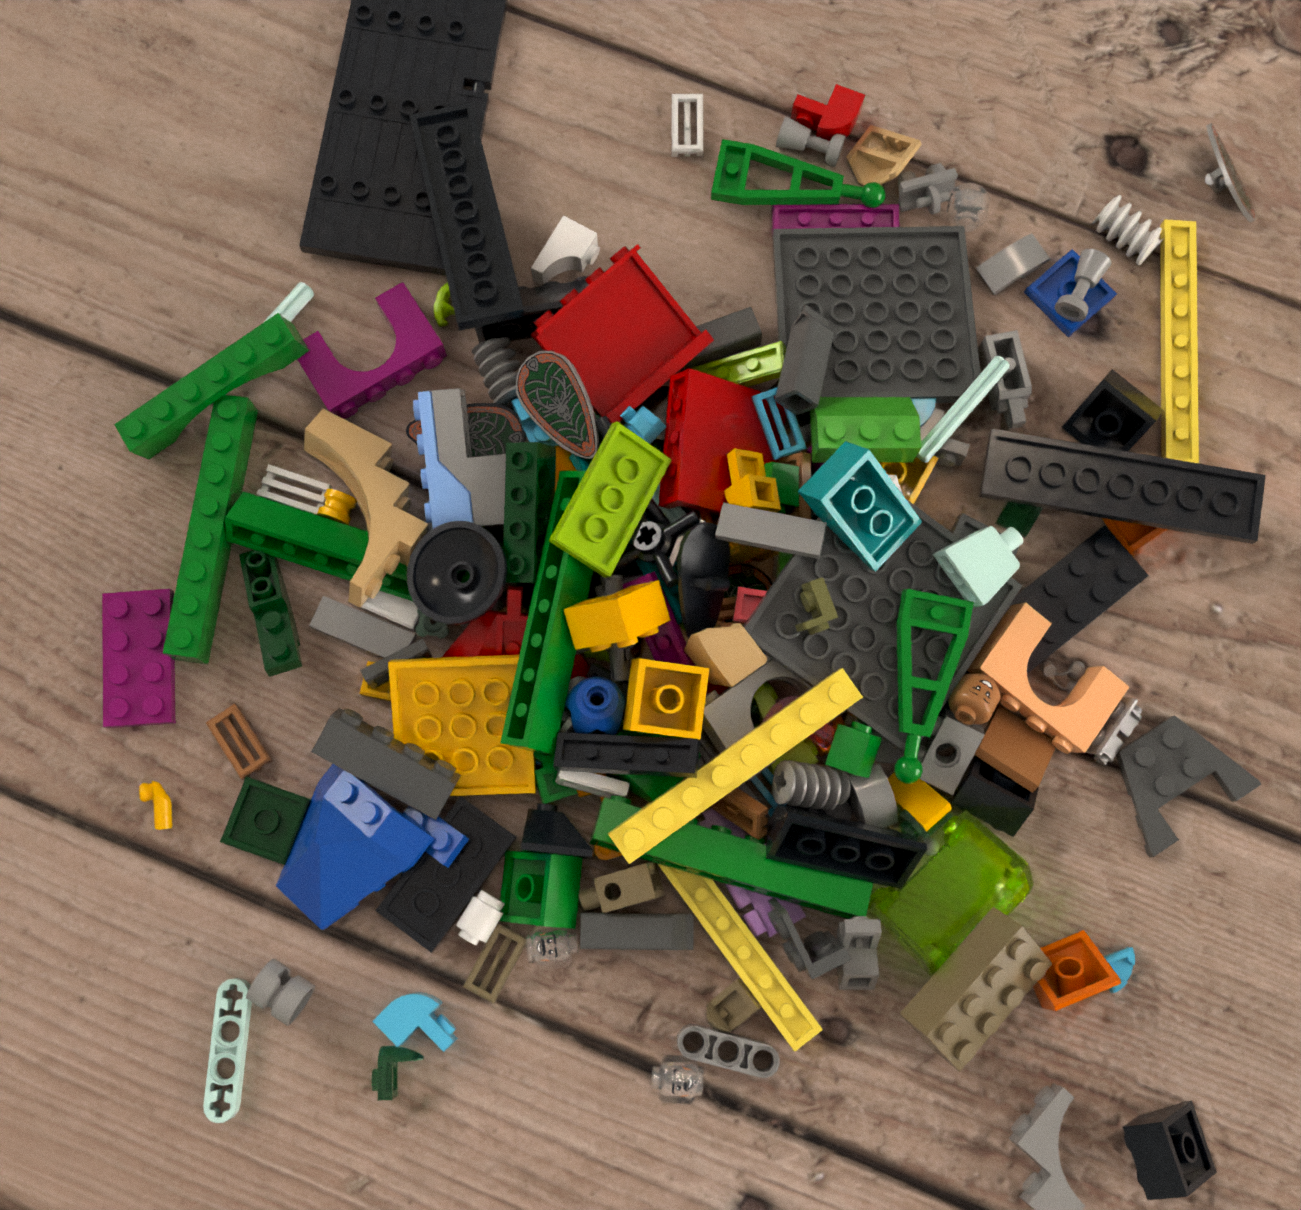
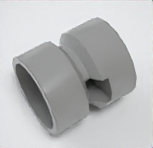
(280, 992)

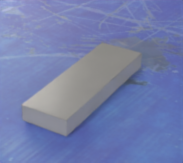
(771, 530)
(359, 628)

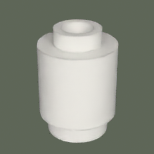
(480, 918)

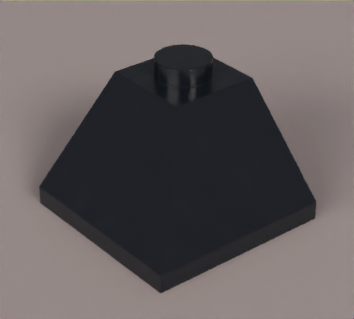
(553, 834)

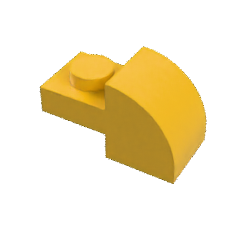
(749, 482)

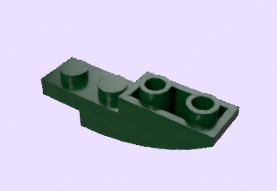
(271, 611)

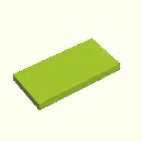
(610, 500)

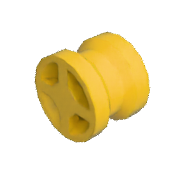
(337, 506)

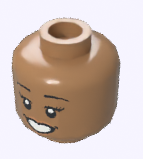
(974, 699)

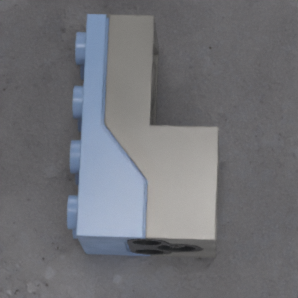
(457, 483)

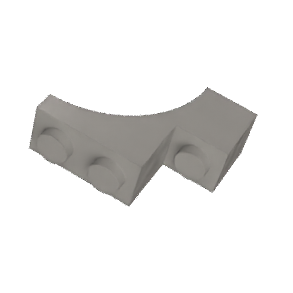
(1038, 1138)

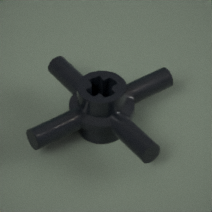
(654, 543)

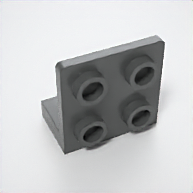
(818, 953)

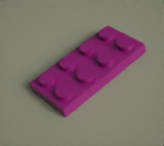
(135, 670)

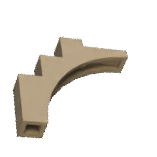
(364, 466)

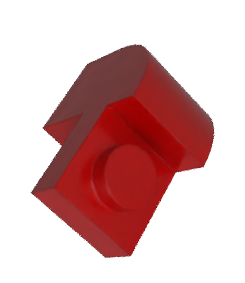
(834, 118)

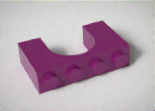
(415, 350)

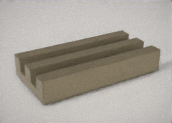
(481, 990)

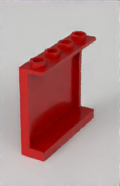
(621, 334)
(703, 425)

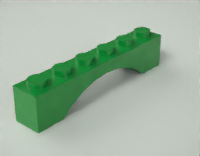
(165, 416)

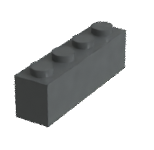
(386, 762)

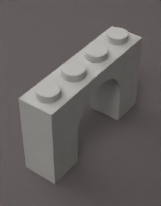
(728, 713)

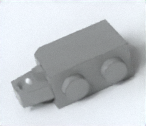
(1014, 387)

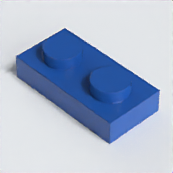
(447, 840)

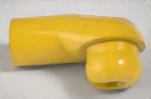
(161, 802)

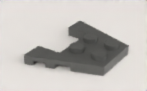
(1167, 764)

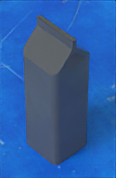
(730, 334)
(805, 362)
(637, 931)

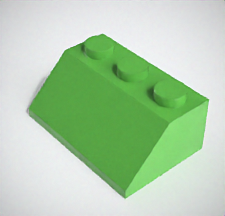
(880, 424)

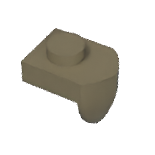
(731, 1007)

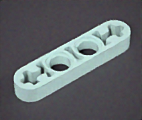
(225, 1049)

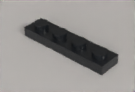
(627, 754)

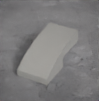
(1013, 263)

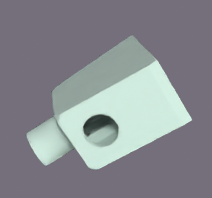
(981, 562)

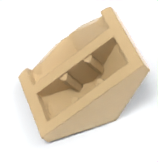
(881, 155)
(727, 653)

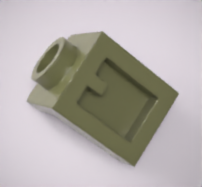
(818, 602)

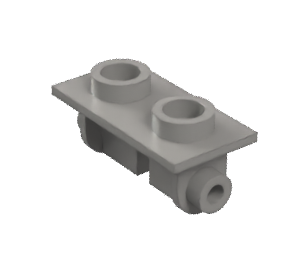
(1122, 720)

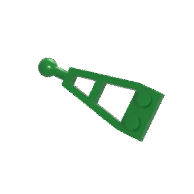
(733, 171)
(934, 614)

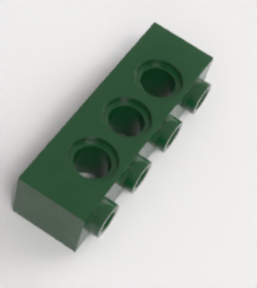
(527, 507)

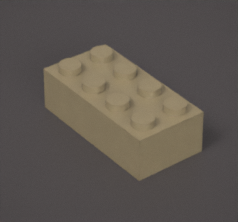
(976, 988)

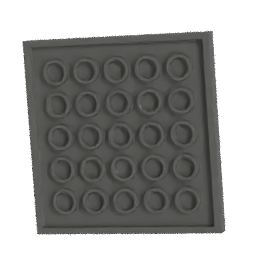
(893, 304)
(866, 626)

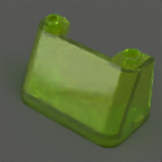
(953, 892)

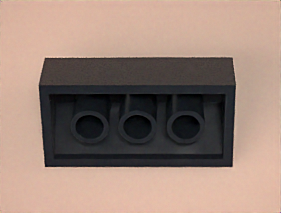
(535, 302)
(842, 846)

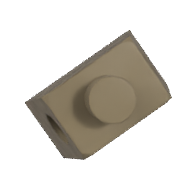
(636, 885)

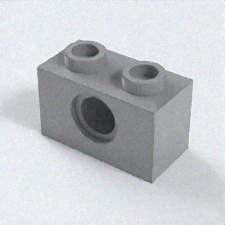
(947, 771)

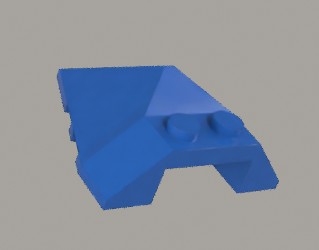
(347, 848)

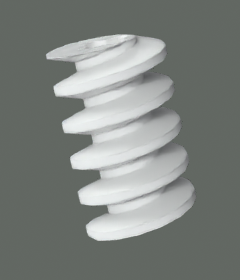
(1128, 230)

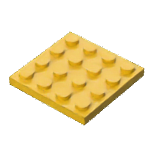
(458, 716)

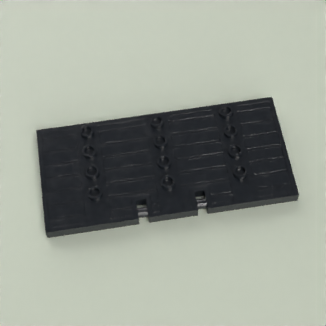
(368, 175)

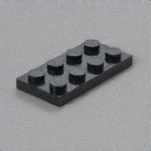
(432, 896)

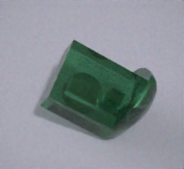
(386, 1076)

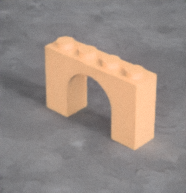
(1073, 721)

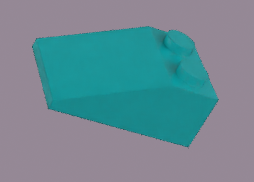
(861, 504)

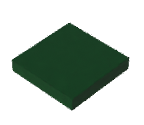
(265, 820)

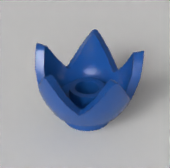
(589, 717)

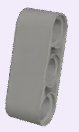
(741, 1062)

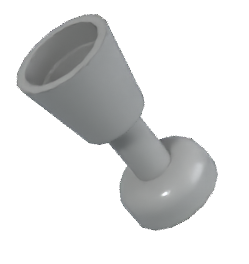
(798, 137)
(1090, 270)

